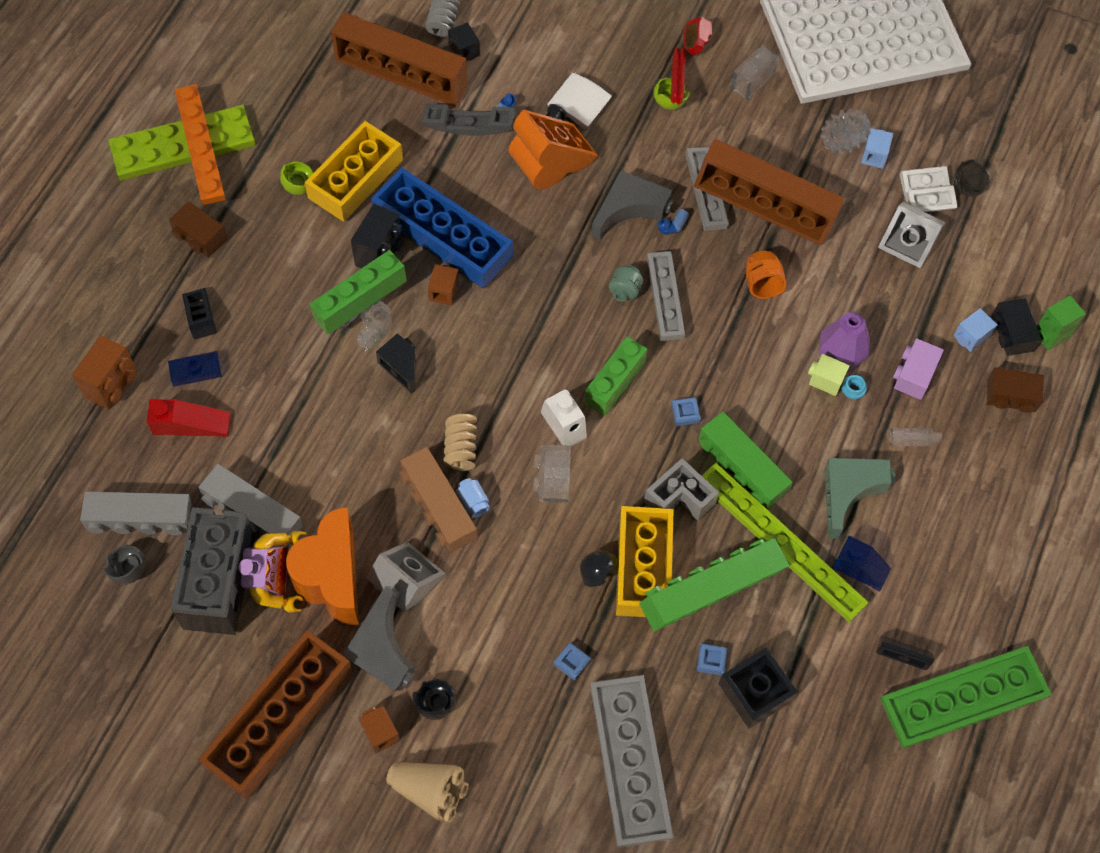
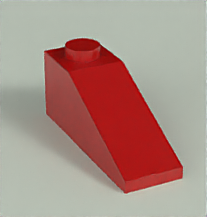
(186, 419)

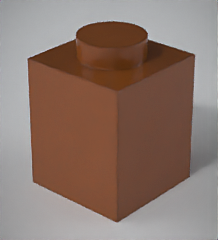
(443, 284)
(379, 728)

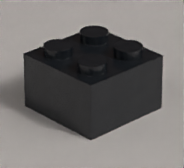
(376, 235)
(757, 687)

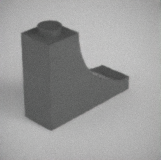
(631, 199)
(376, 647)

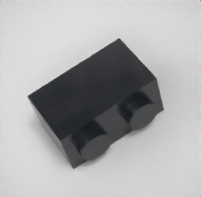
(1016, 327)

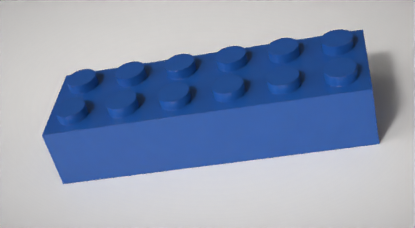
(445, 228)

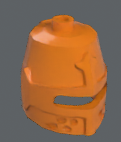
(765, 275)

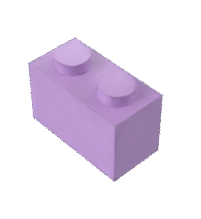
(918, 368)

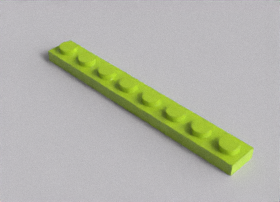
(799, 556)

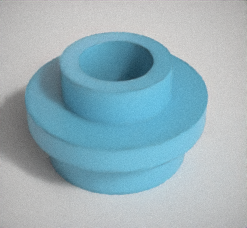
(858, 382)

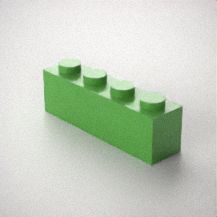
(358, 292)
(744, 460)

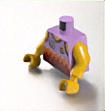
(266, 570)

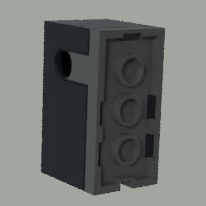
(209, 578)

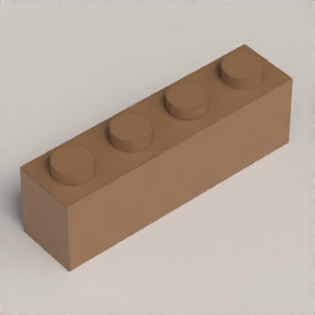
(438, 499)

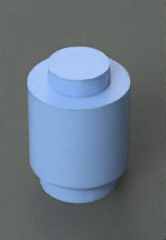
(472, 497)

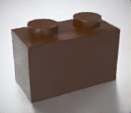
(198, 229)
(1015, 390)

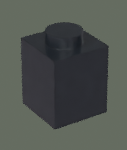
(464, 41)

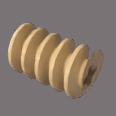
(460, 442)

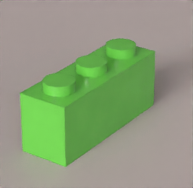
(615, 376)

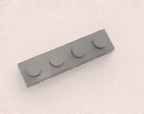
(710, 207)
(665, 296)

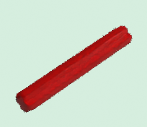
(678, 76)

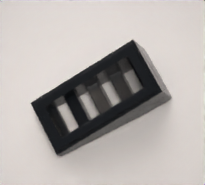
(201, 326)

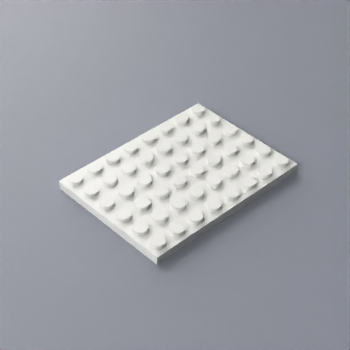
(863, 44)

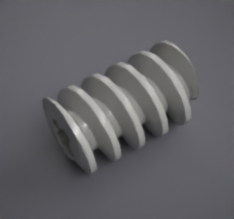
(442, 17)

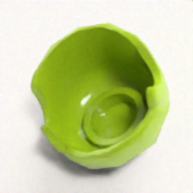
(662, 95)
(294, 177)

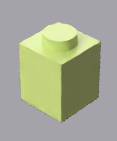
(828, 374)

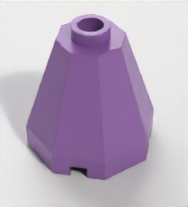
(846, 340)

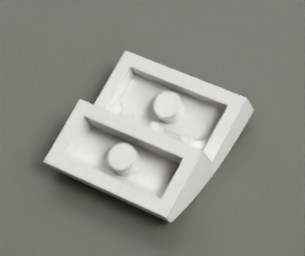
(580, 99)
(928, 189)

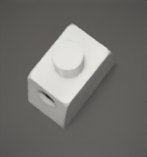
(561, 415)

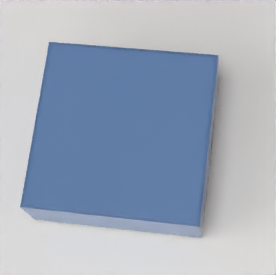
(685, 411)
(711, 659)
(572, 661)

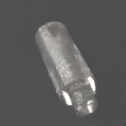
(913, 436)

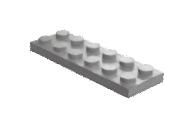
(631, 762)

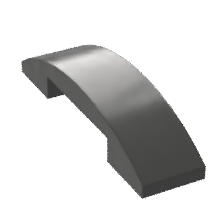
(468, 122)

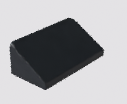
(904, 653)

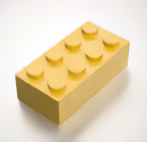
(354, 171)
(643, 556)

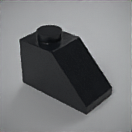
(399, 361)

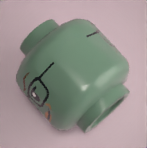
(625, 283)

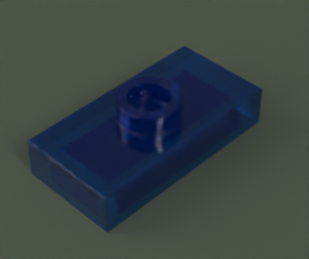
(195, 368)

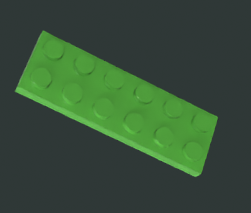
(965, 697)

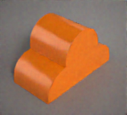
(548, 148)
(325, 567)

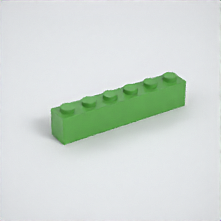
(714, 584)

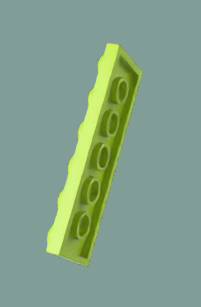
(167, 144)

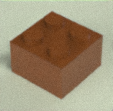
(105, 372)

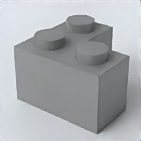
(684, 487)

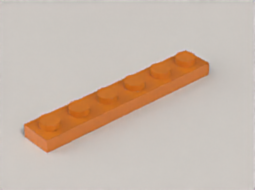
(199, 144)

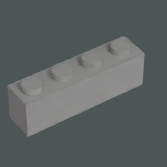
(232, 493)
(136, 512)

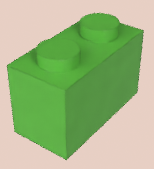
(1059, 322)

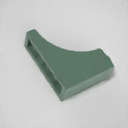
(850, 481)

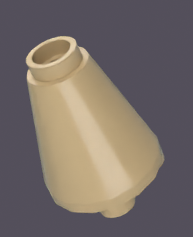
(430, 787)

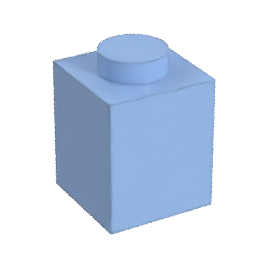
(877, 148)
(975, 330)

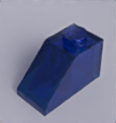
(862, 563)

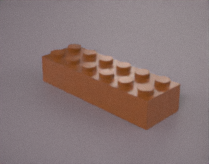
(399, 59)
(768, 192)
(276, 714)

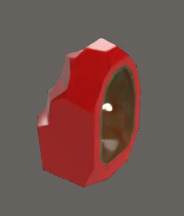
(697, 35)

